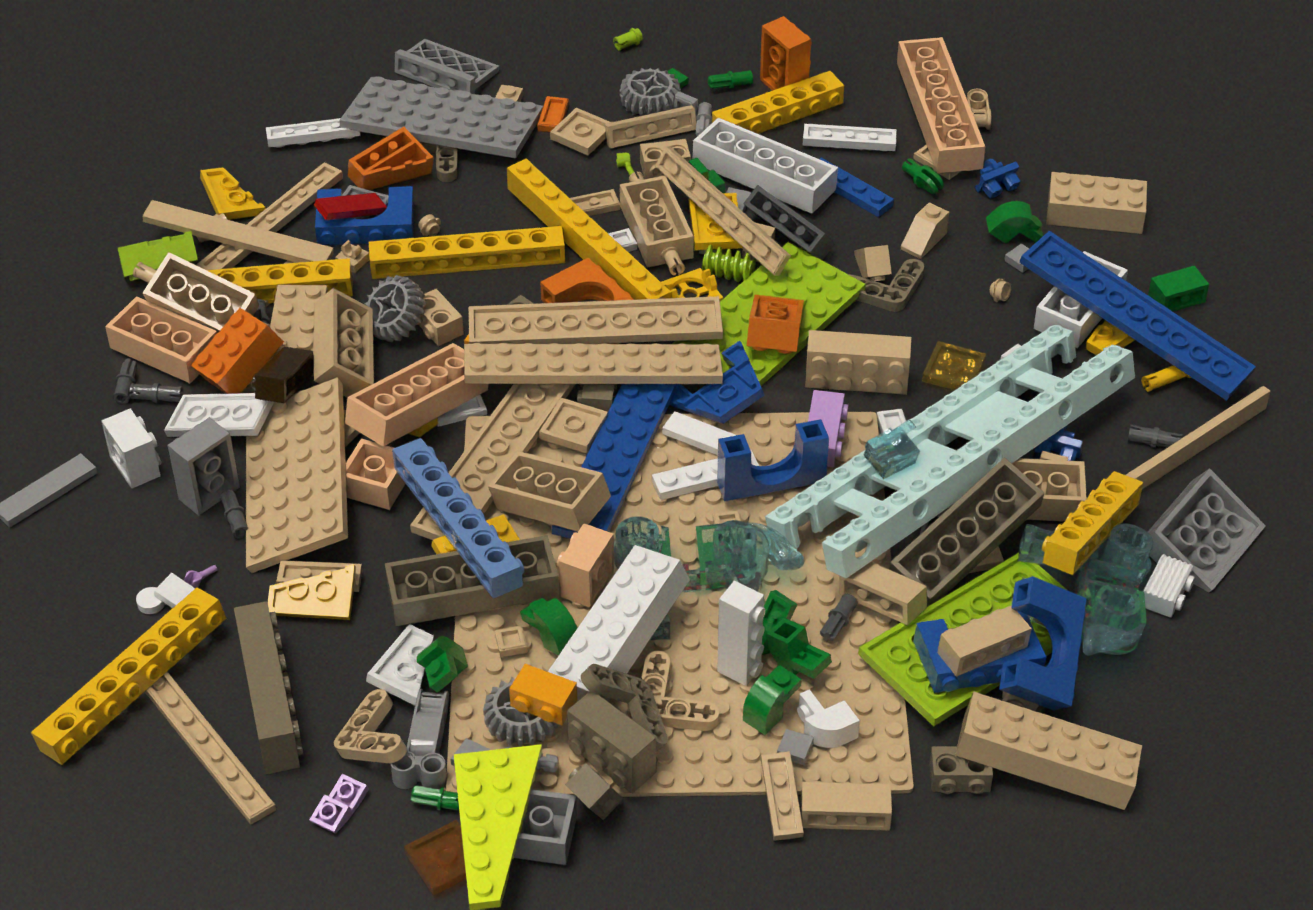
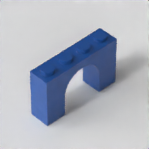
(392, 224)
(802, 467)
(1063, 617)
(940, 675)

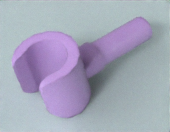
(194, 578)

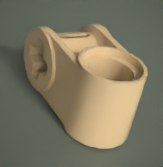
(980, 107)

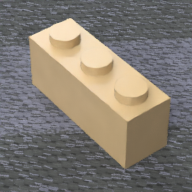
(886, 592)
(984, 640)
(846, 805)

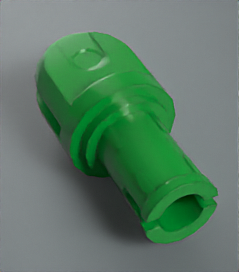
(923, 176)

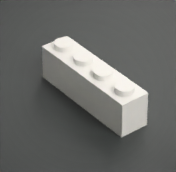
(740, 633)

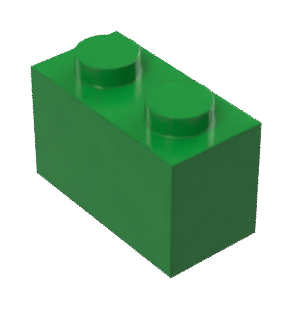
(1179, 288)

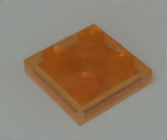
(439, 857)

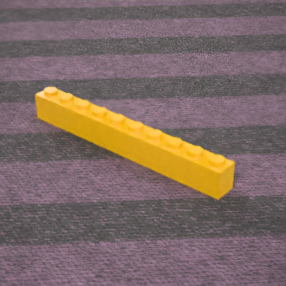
(582, 232)

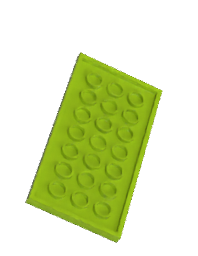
(805, 278)
(897, 659)

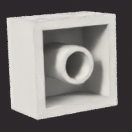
(132, 447)

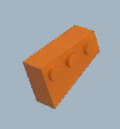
(390, 161)

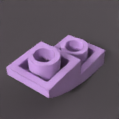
(340, 805)

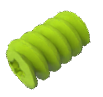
(727, 264)

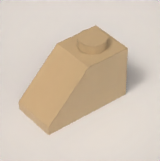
(926, 230)
(874, 262)

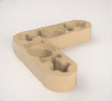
(669, 703)
(355, 738)

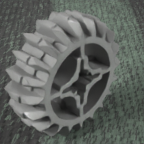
(649, 91)
(395, 307)
(510, 723)

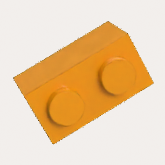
(543, 694)

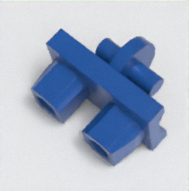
(995, 174)
(1063, 443)

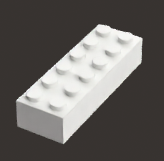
(766, 163)
(623, 616)

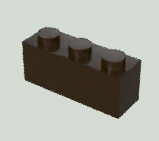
(283, 375)

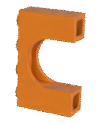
(581, 283)

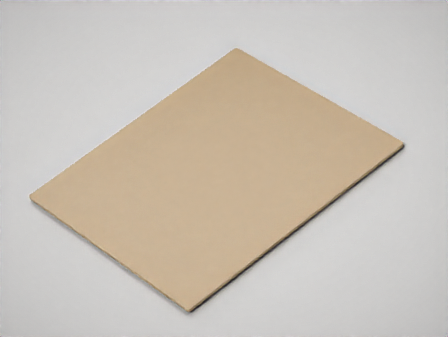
(729, 756)

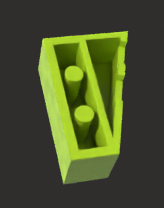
(154, 252)

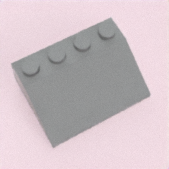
(1205, 529)

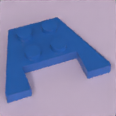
(725, 400)

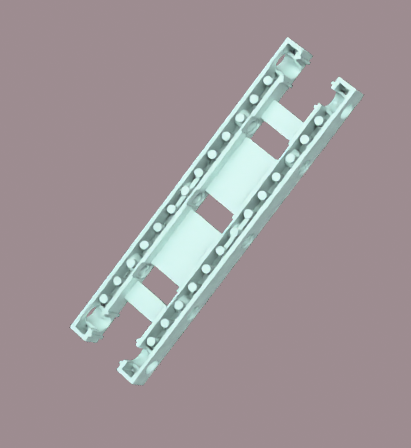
(979, 411)

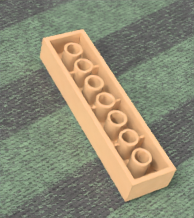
(940, 105)

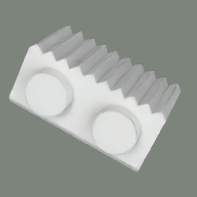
(1167, 585)

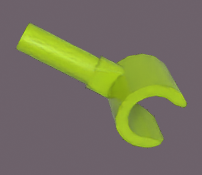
(623, 160)

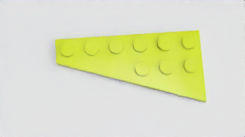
(492, 809)

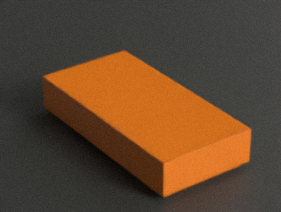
(552, 113)

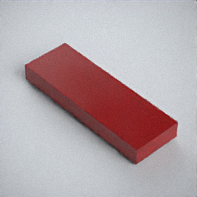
(350, 206)

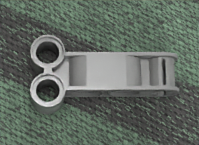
(422, 759)

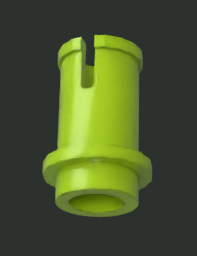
(632, 37)

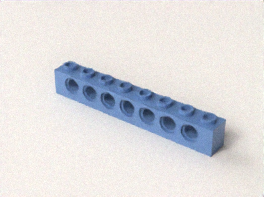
(458, 518)

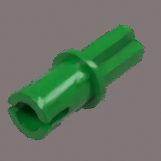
(730, 79)
(435, 797)

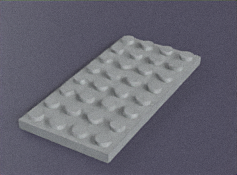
(443, 116)

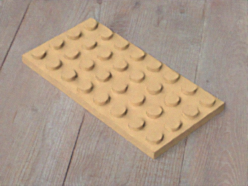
(297, 478)

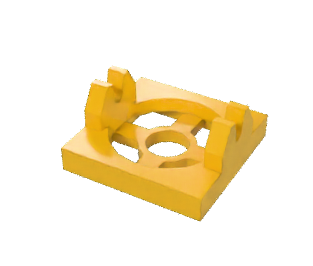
(703, 277)

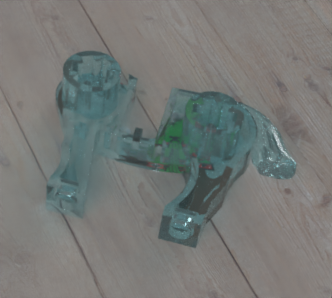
(723, 552)
(1110, 584)

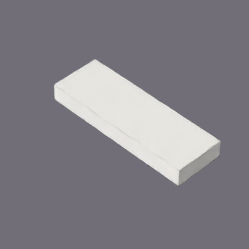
(694, 432)

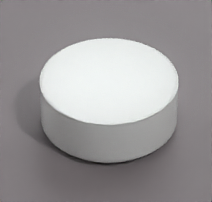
(147, 602)

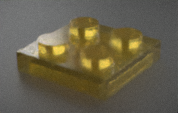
(952, 365)

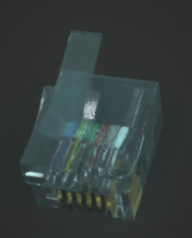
(892, 450)

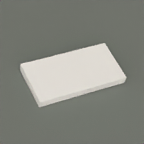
(236, 413)

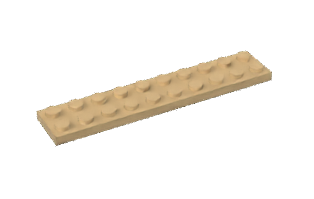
(597, 321)
(592, 364)
(509, 429)

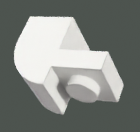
(828, 726)

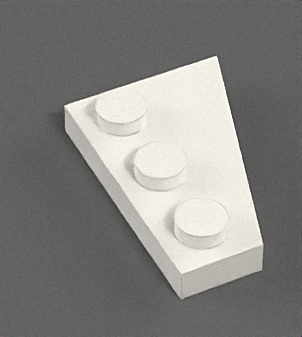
(398, 667)

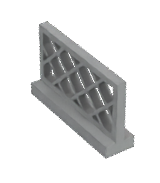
(436, 74)

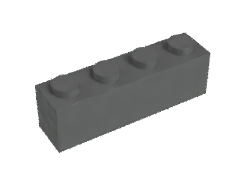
(788, 223)

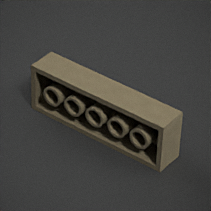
(969, 530)
(447, 587)
(269, 687)

